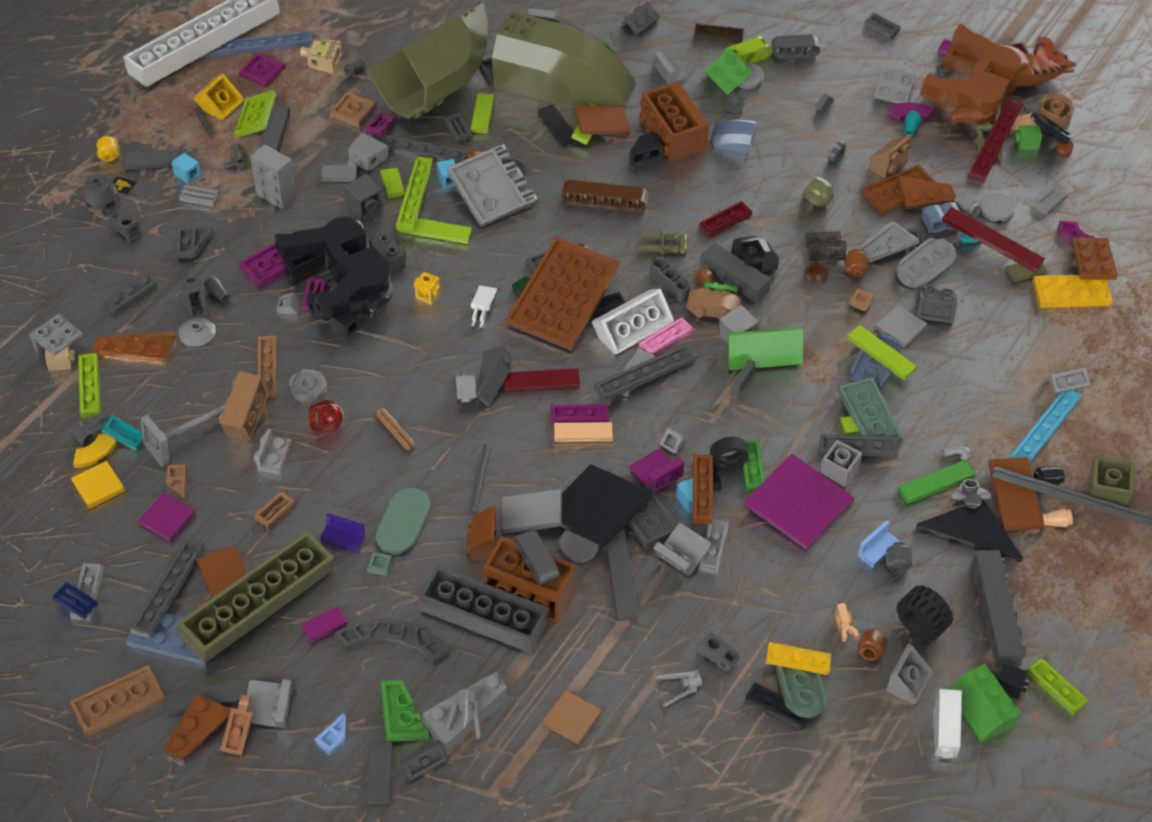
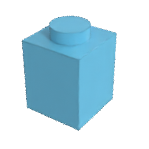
(186, 168)
(443, 176)
(684, 494)

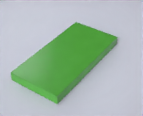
(766, 348)

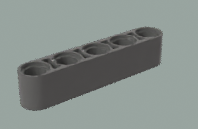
(276, 128)

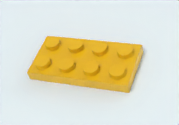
(1071, 291)

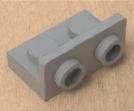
(272, 453)

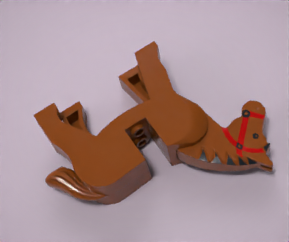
(993, 73)

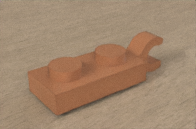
(237, 728)

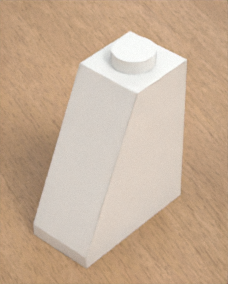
(947, 723)

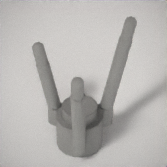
(688, 679)
(466, 703)

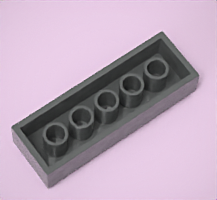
(484, 609)

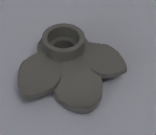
(971, 494)

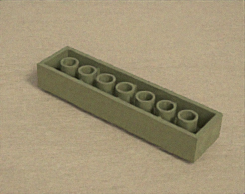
(255, 597)

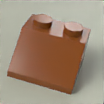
(482, 535)

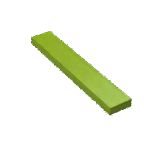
(414, 194)

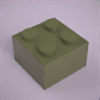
(1112, 480)

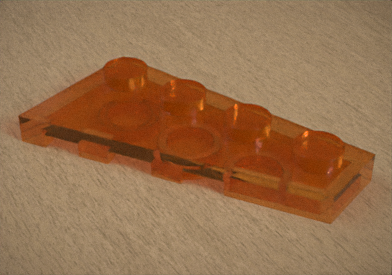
(139, 348)

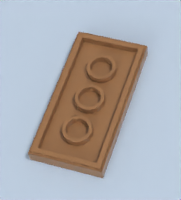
(117, 700)

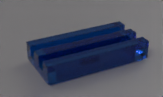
(81, 613)

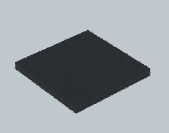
(601, 504)

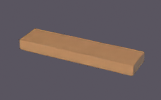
(268, 363)

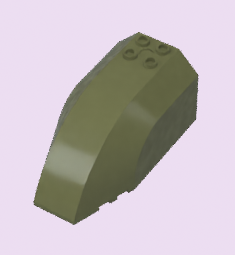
(557, 64)
(433, 65)

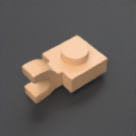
(843, 619)

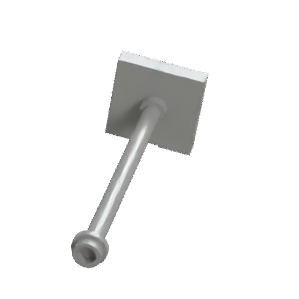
(157, 442)

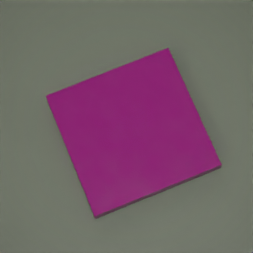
(799, 501)

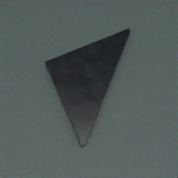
(973, 528)

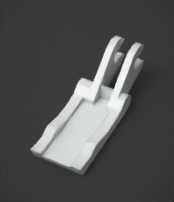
(482, 302)

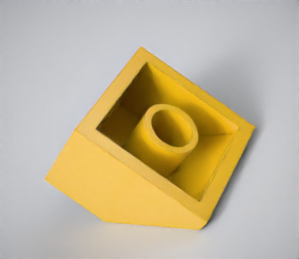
(218, 97)

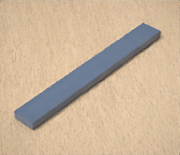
(262, 43)

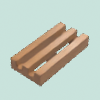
(277, 512)

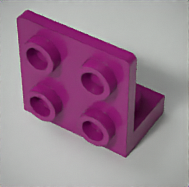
(657, 470)

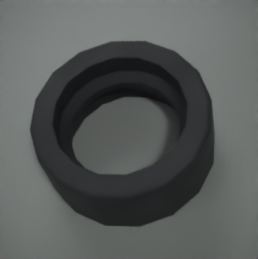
(727, 445)

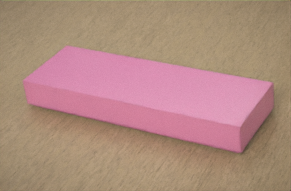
(666, 337)

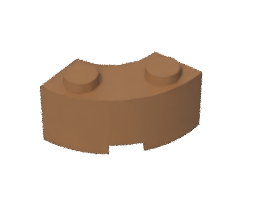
(710, 303)

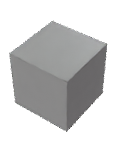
(737, 321)
(841, 464)

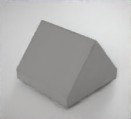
(672, 441)

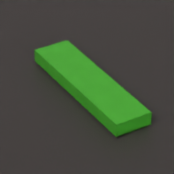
(936, 482)

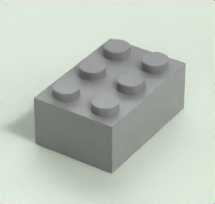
(273, 176)

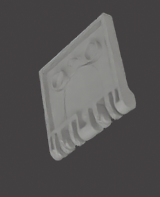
(490, 186)

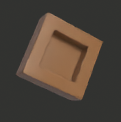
(861, 299)

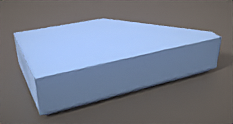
(333, 736)

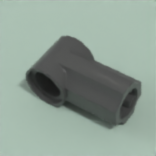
(88, 432)

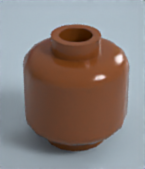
(856, 262)
(872, 645)

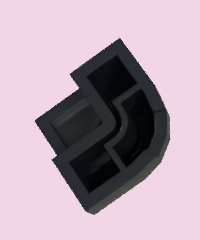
(756, 251)

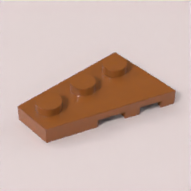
(922, 193)
(196, 725)

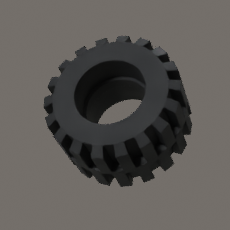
(924, 613)

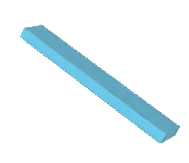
(1047, 425)

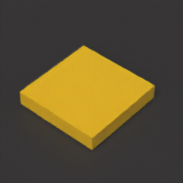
(97, 484)

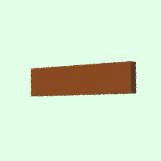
(702, 489)

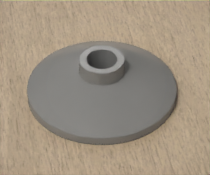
(197, 332)

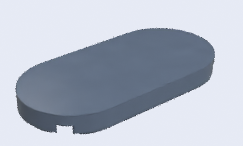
(867, 366)

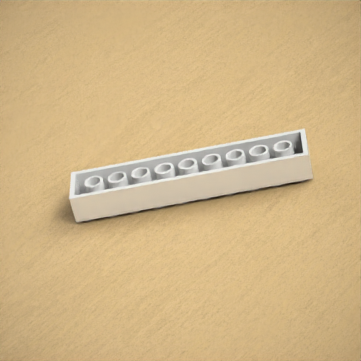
(197, 38)

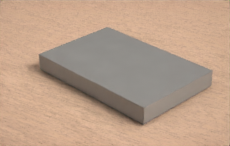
(531, 511)

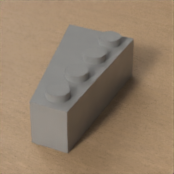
(489, 693)

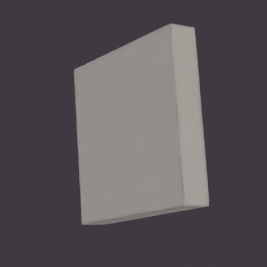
(901, 325)

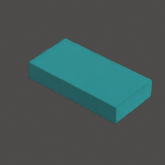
(123, 432)

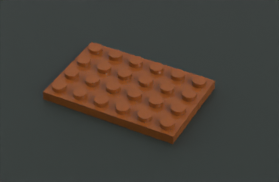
(563, 293)

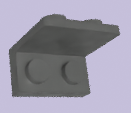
(937, 304)

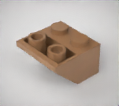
(891, 156)

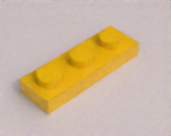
(798, 658)

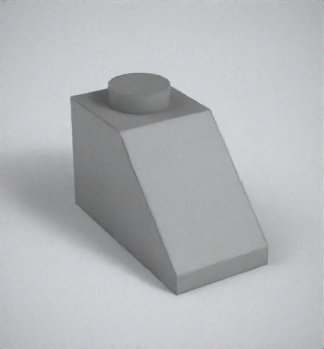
(465, 386)

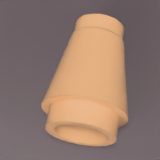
(1058, 518)

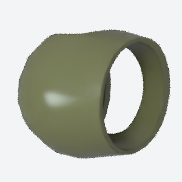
(819, 192)

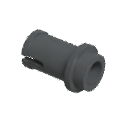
(351, 69)

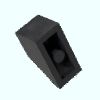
(646, 148)

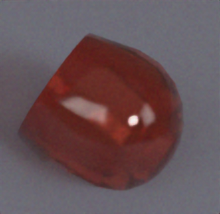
(329, 416)

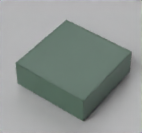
(379, 563)

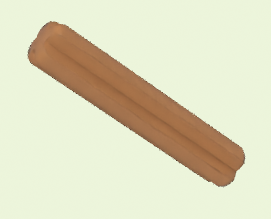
(395, 429)

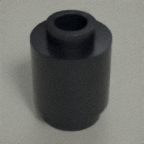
(1050, 474)

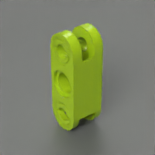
(752, 50)

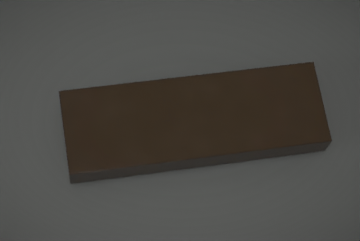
(719, 33)

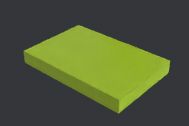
(255, 114)

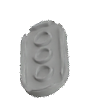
(926, 263)

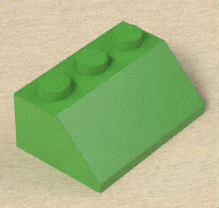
(985, 704)

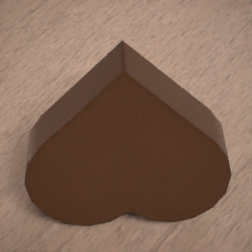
(816, 272)

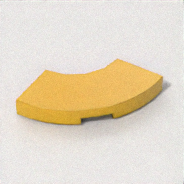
(93, 453)

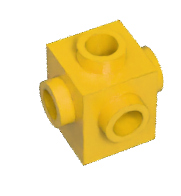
(427, 287)

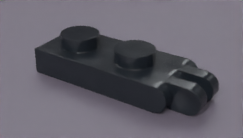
(1050, 127)

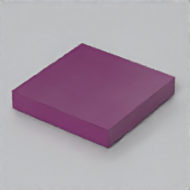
(262, 70)
(167, 517)

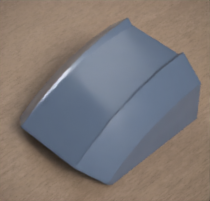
(734, 135)

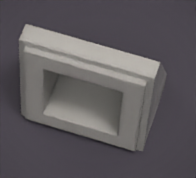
(289, 304)

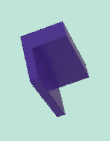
(343, 533)

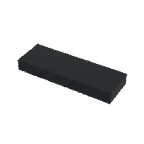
(556, 124)
(773, 704)

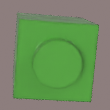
(1028, 137)

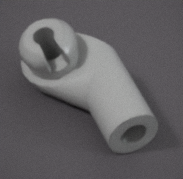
(955, 450)

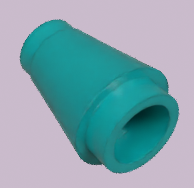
(912, 121)

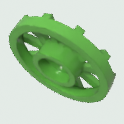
(717, 287)

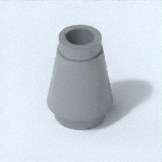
(968, 206)

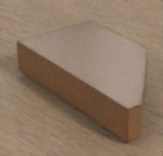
(177, 478)

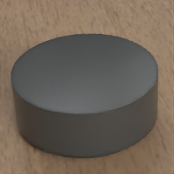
(943, 71)

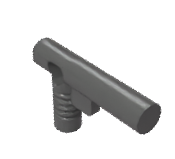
(237, 160)

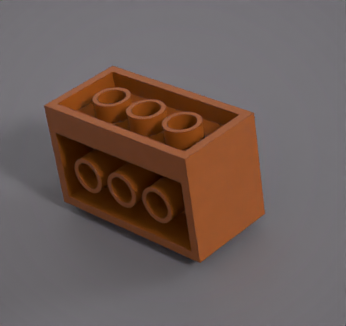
(675, 121)
(509, 572)

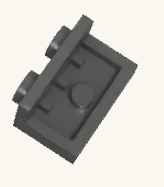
(641, 18)

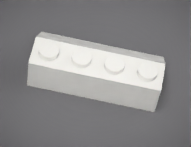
(633, 321)

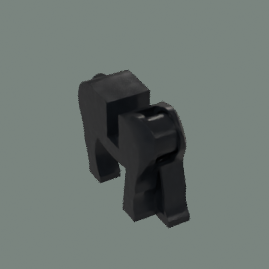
(340, 245)

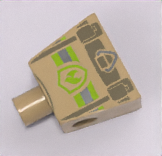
(323, 54)

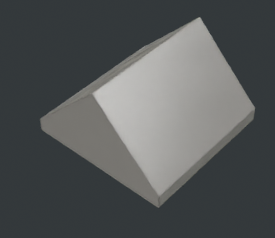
(909, 676)

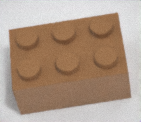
(243, 406)

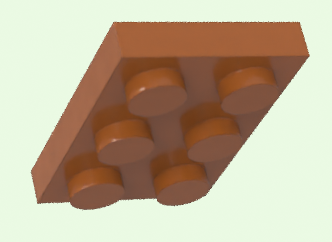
(1094, 258)

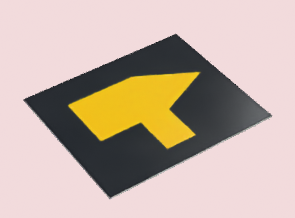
(123, 185)

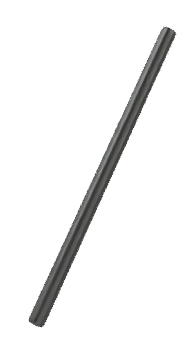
(1073, 496)

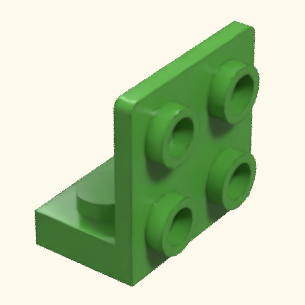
(728, 71)

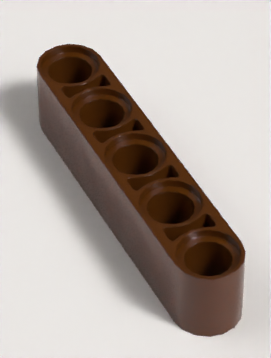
(604, 195)

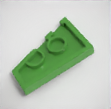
(399, 714)

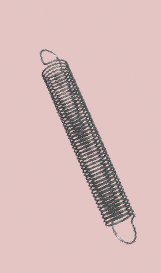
(209, 127)

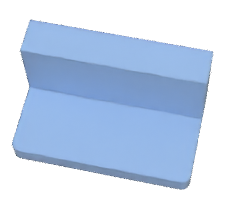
(874, 547)

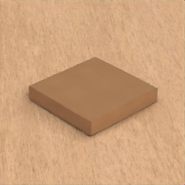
(353, 109)
(572, 717)

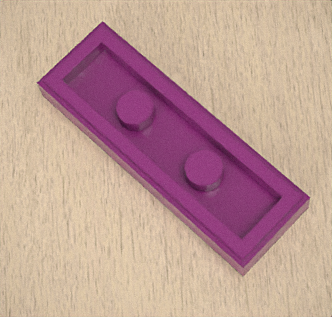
(579, 413)

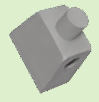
(367, 152)

